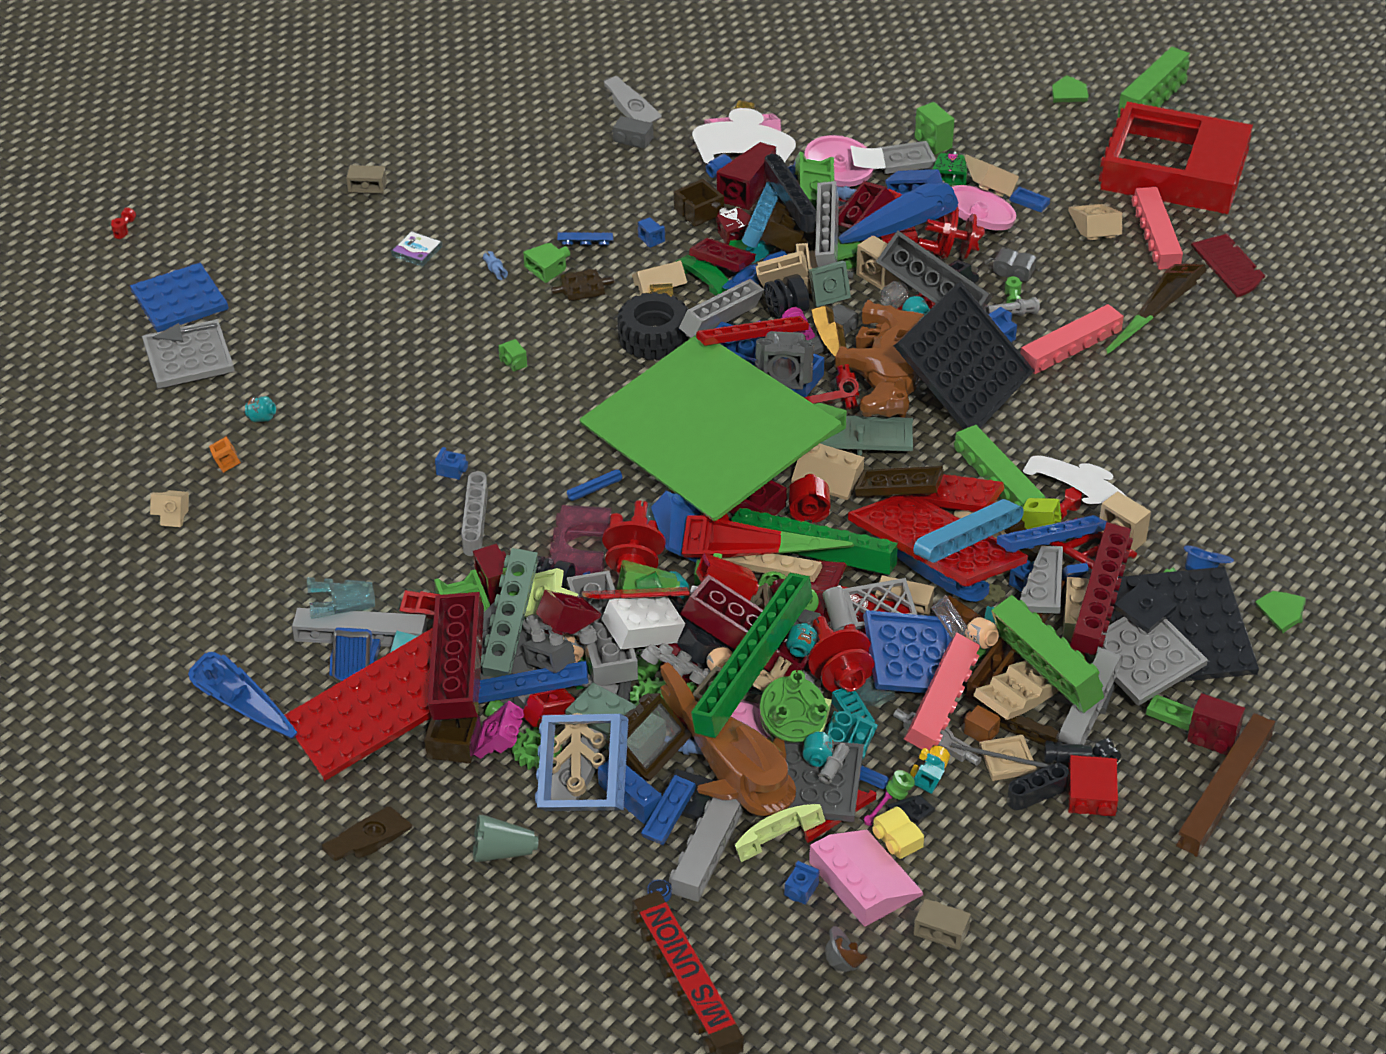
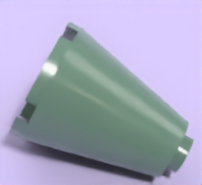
(501, 840)

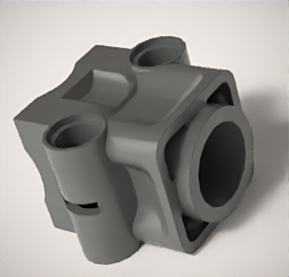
(799, 353)

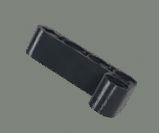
(694, 638)

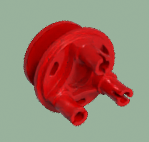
(947, 232)
(633, 540)
(840, 657)

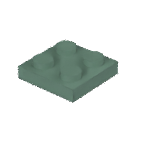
(829, 283)

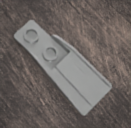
(630, 102)
(559, 780)

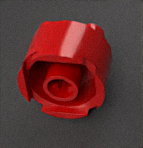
(809, 499)

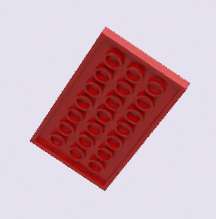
(910, 517)
(366, 708)

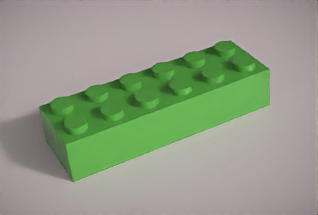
(1158, 81)
(1048, 653)

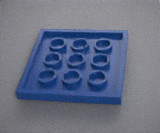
(179, 297)
(905, 649)

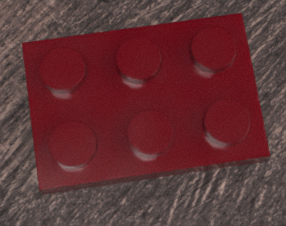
(722, 254)

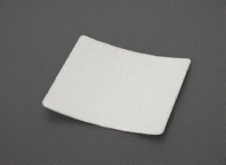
(868, 157)

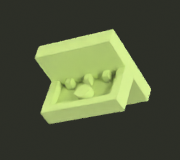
(546, 580)

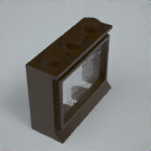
(652, 736)

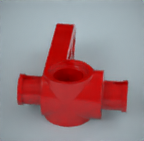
(840, 395)

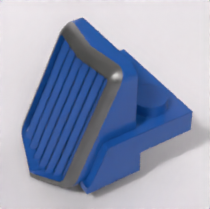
(352, 651)

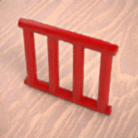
(1085, 557)

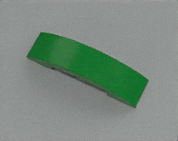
(706, 272)

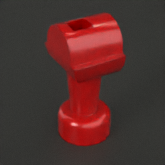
(119, 225)
(1071, 501)

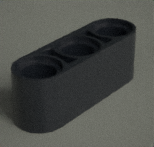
(1037, 786)

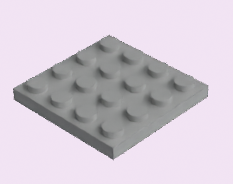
(196, 358)
(1150, 659)

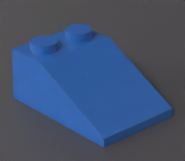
(671, 517)

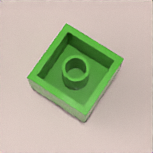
(934, 127)

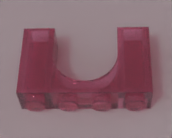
(578, 522)

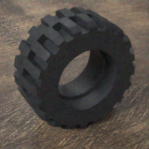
(651, 325)

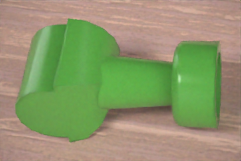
(1013, 289)

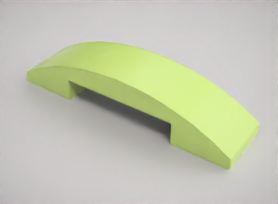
(777, 824)

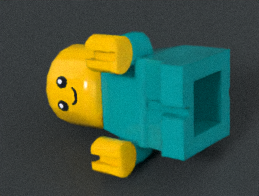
(930, 773)

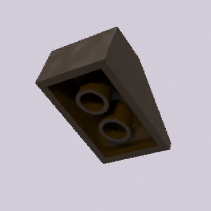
(782, 230)

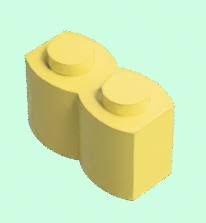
(898, 833)

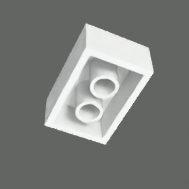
(642, 621)

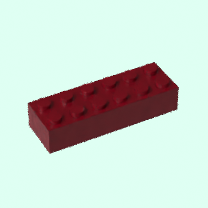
(730, 618)
(456, 656)

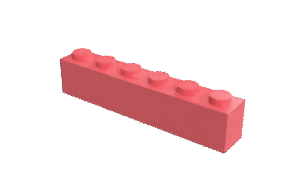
(1157, 227)
(1072, 338)
(942, 692)

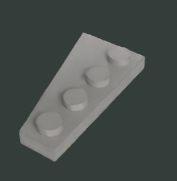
(1044, 582)

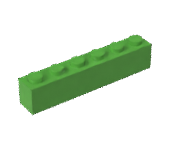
(995, 465)

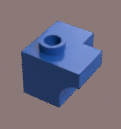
(1003, 320)

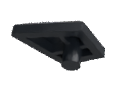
(914, 807)

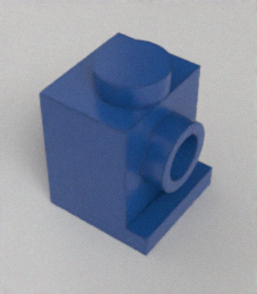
(651, 232)
(450, 464)
(1021, 572)
(801, 883)

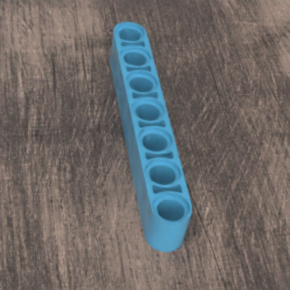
(760, 216)
(968, 530)

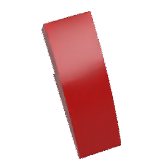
(418, 603)

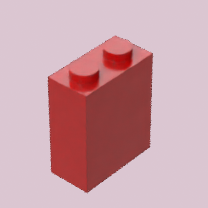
(730, 574)
(1092, 785)

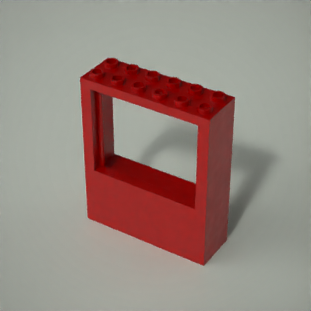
(1211, 170)

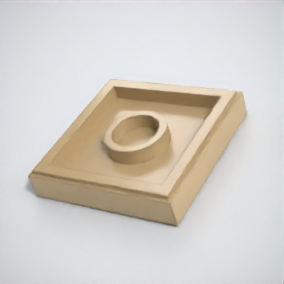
(1002, 768)

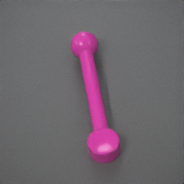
(868, 820)

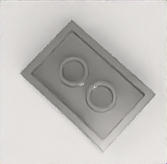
(907, 157)

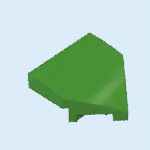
(1069, 90)
(1282, 609)

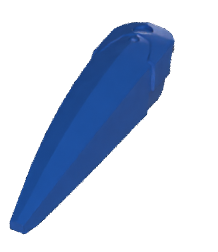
(906, 211)
(971, 593)
(232, 686)

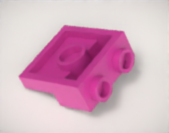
(499, 730)

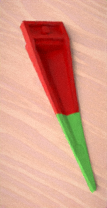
(740, 539)

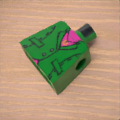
(952, 168)

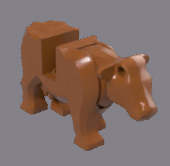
(882, 364)

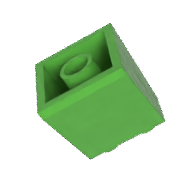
(631, 571)

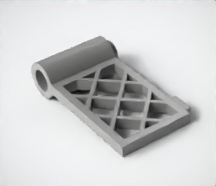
(841, 607)

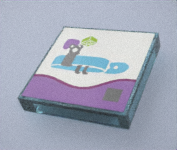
(416, 248)

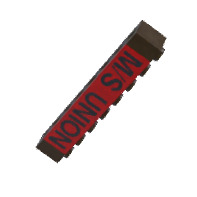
(687, 975)

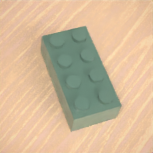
(599, 701)

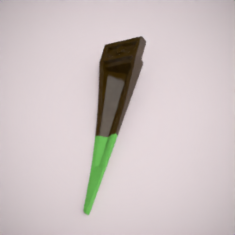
(1171, 286)

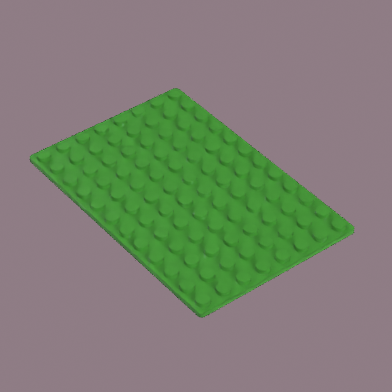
(709, 425)

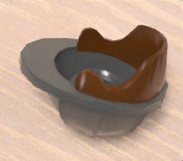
(842, 953)

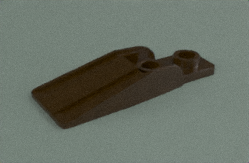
(368, 835)

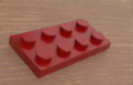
(965, 493)

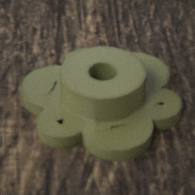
(995, 593)

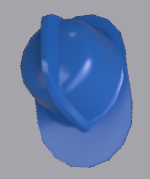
(746, 273)
(1201, 559)

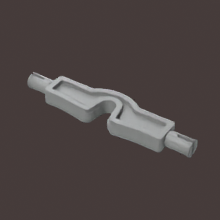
(946, 740)

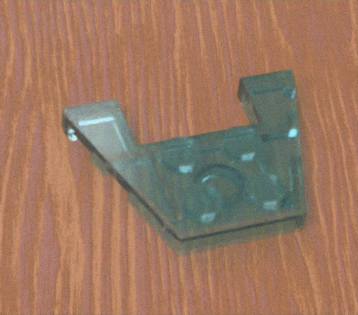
(344, 597)

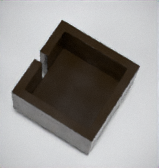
(698, 202)
(451, 743)

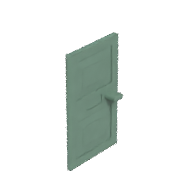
(874, 434)

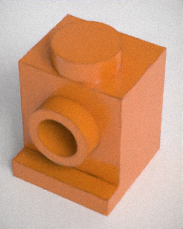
(224, 454)

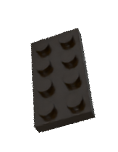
(899, 481)

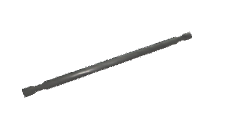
(998, 755)

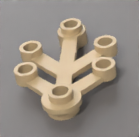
(575, 750)

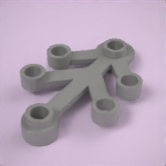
(535, 626)
(680, 663)

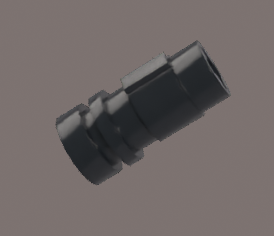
(1061, 752)

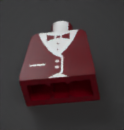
(732, 224)

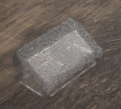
(949, 617)

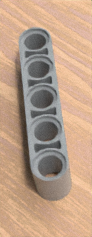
(474, 512)
(1079, 724)

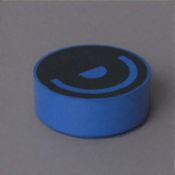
(661, 885)

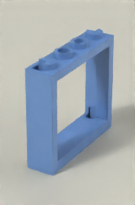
(616, 766)

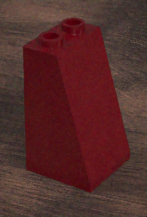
(745, 177)

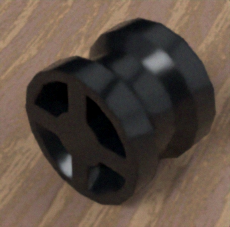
(1106, 749)

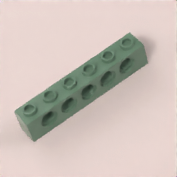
(527, 563)

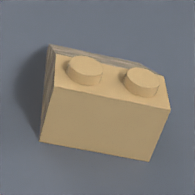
(991, 176)
(1097, 220)

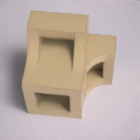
(170, 506)

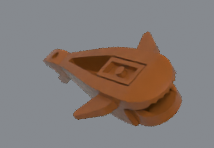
(740, 756)

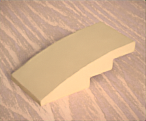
(1016, 690)

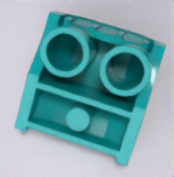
(850, 729)

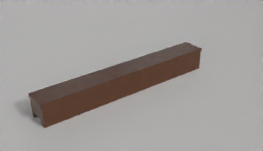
(997, 661)
(1225, 784)

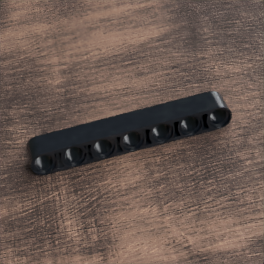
(790, 192)

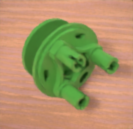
(792, 708)

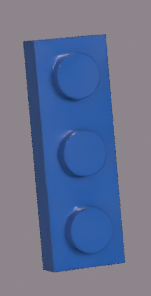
(568, 238)
(668, 810)

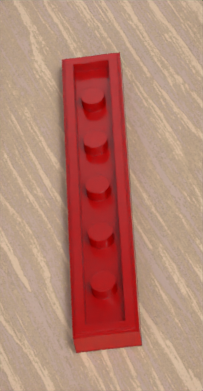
(751, 330)

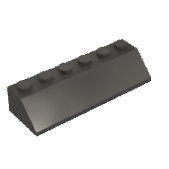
(925, 271)

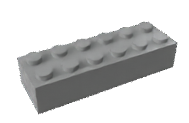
(604, 658)

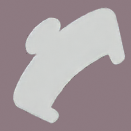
(740, 135)
(1087, 478)

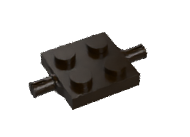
(582, 284)

